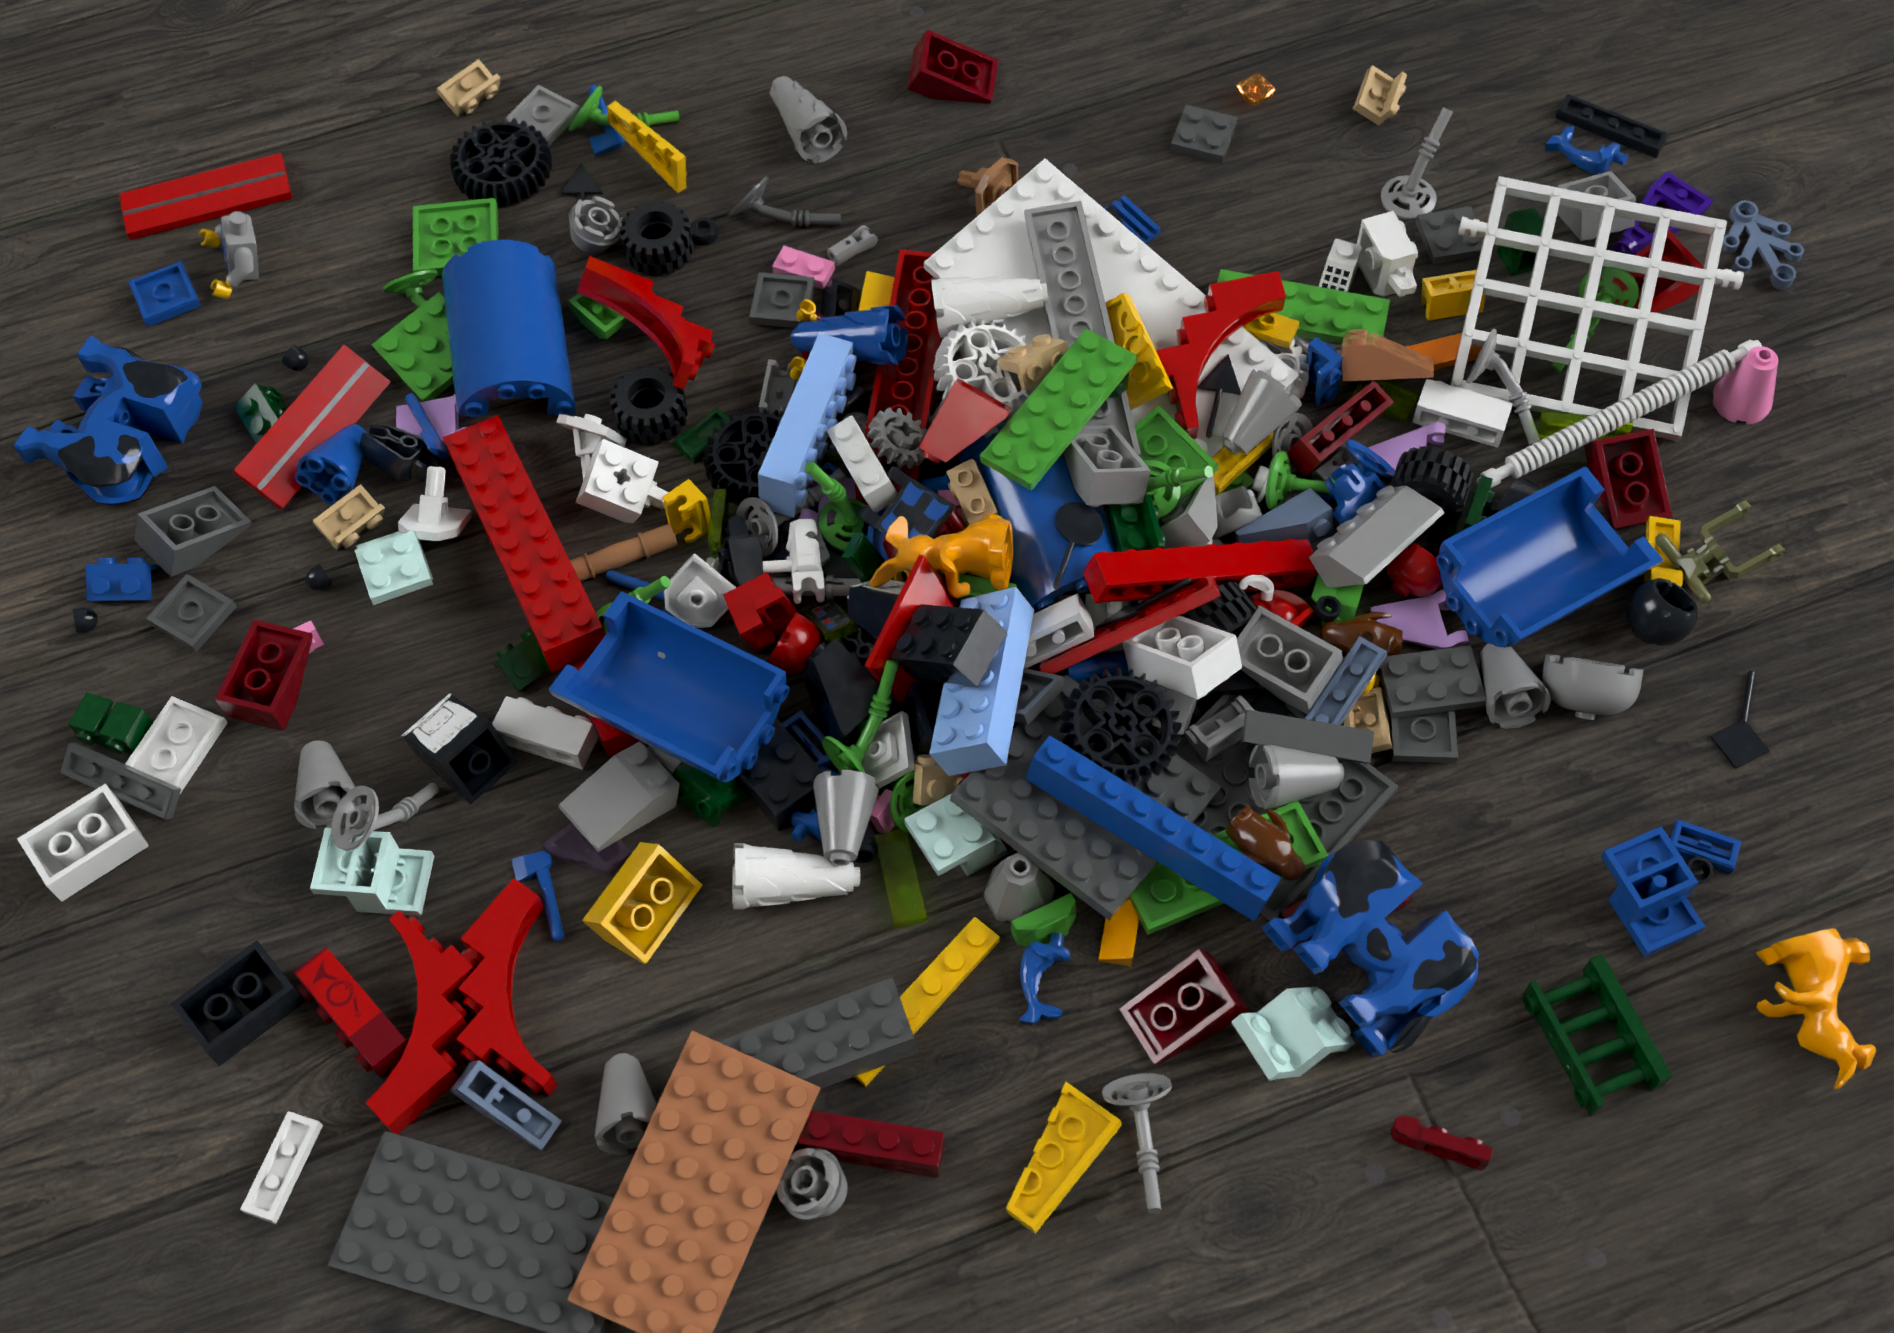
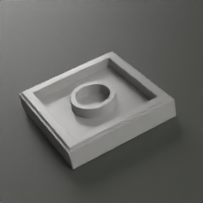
(546, 112)

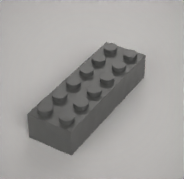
(834, 1037)

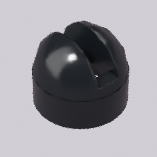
(295, 358)
(317, 578)
(1322, 604)
(84, 619)
(1700, 862)

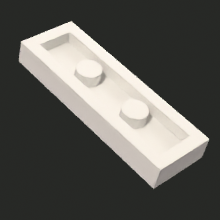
(281, 1167)

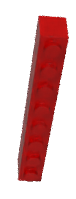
(1147, 572)

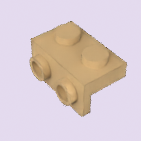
(469, 88)
(1379, 95)
(1033, 360)
(971, 491)
(349, 517)
(1371, 714)
(931, 781)

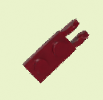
(1440, 1143)

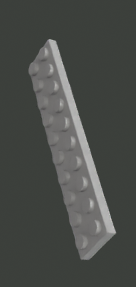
(1075, 294)

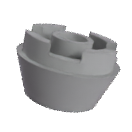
(594, 224)
(812, 1184)

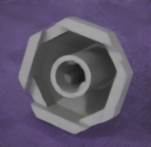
(1017, 888)

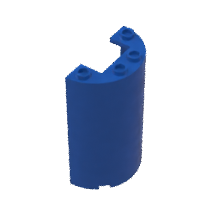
(506, 328)
(1036, 542)
(1537, 562)
(696, 704)

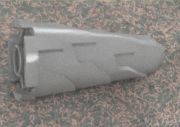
(808, 120)

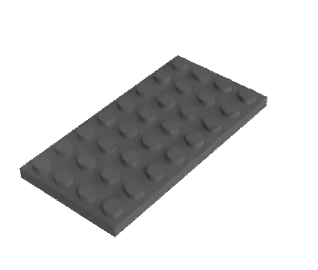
(473, 1235)

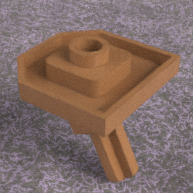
(990, 182)

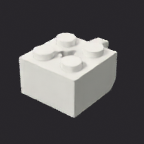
(1387, 255)
(635, 486)

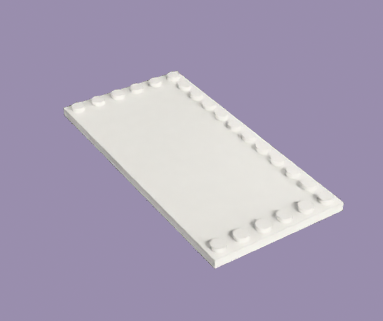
(1000, 247)

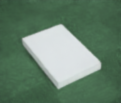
(177, 742)

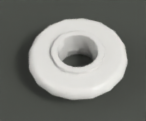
(1260, 481)

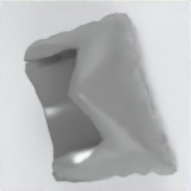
(1235, 510)

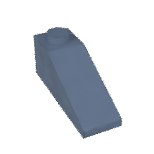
(1298, 518)
(505, 1104)

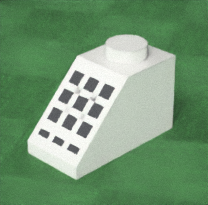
(1341, 265)

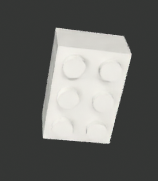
(1184, 656)
(82, 842)

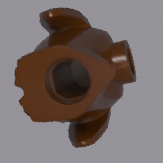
(1365, 625)
(1266, 842)

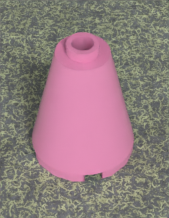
(1749, 389)

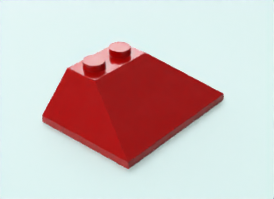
(921, 587)

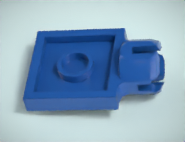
(1352, 490)

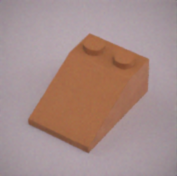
(1378, 358)

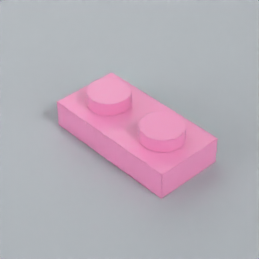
(803, 264)

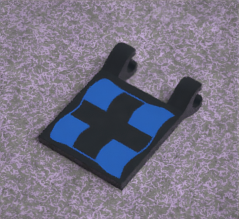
(916, 503)

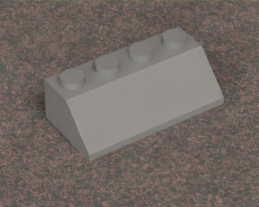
(1374, 536)

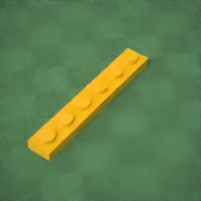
(943, 977)

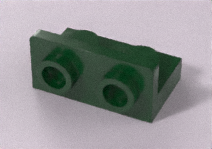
(1135, 526)

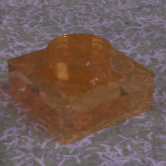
(1255, 89)

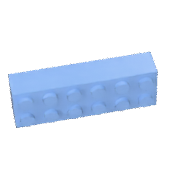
(803, 427)
(978, 721)

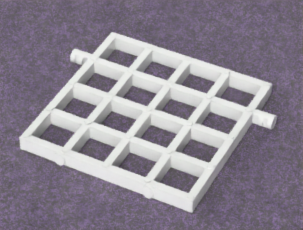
(1587, 306)

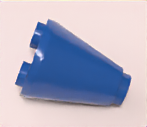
(332, 465)

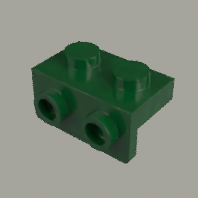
(260, 409)
(1472, 510)
(522, 662)
(706, 794)

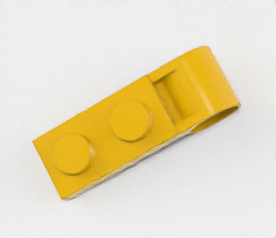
(1665, 569)

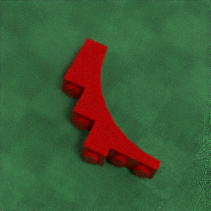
(1227, 309)
(661, 319)
(487, 991)
(425, 1066)

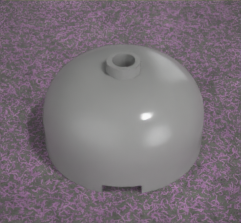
(1590, 685)

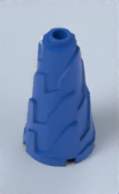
(873, 332)

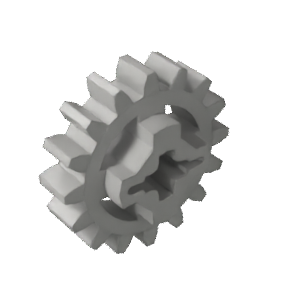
(897, 437)

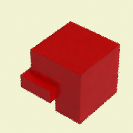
(760, 611)

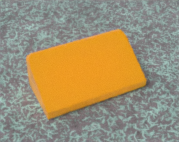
(1120, 936)

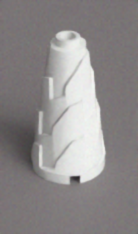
(986, 299)
(780, 876)

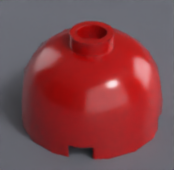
(1414, 572)
(795, 645)

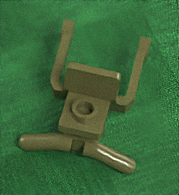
(1710, 559)

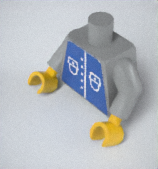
(239, 251)

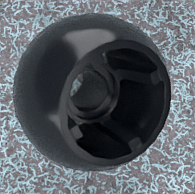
(1661, 612)

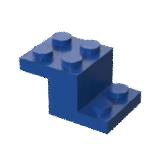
(1653, 891)

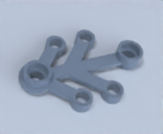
(1746, 216)

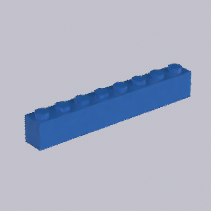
(1152, 828)

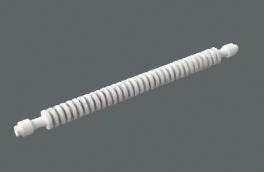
(1619, 414)

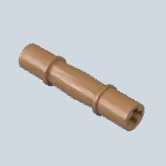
(624, 552)

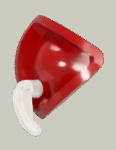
(1278, 601)

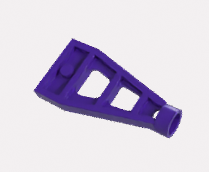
(1675, 195)

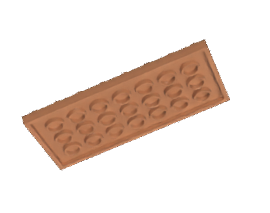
(695, 1192)

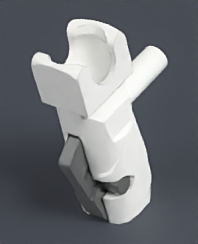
(805, 561)

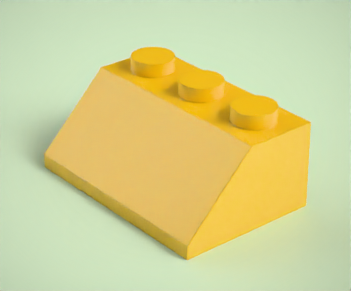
(643, 902)

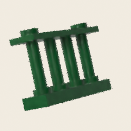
(1615, 1008)

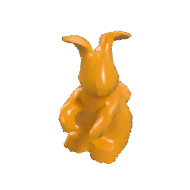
(980, 549)
(1817, 971)

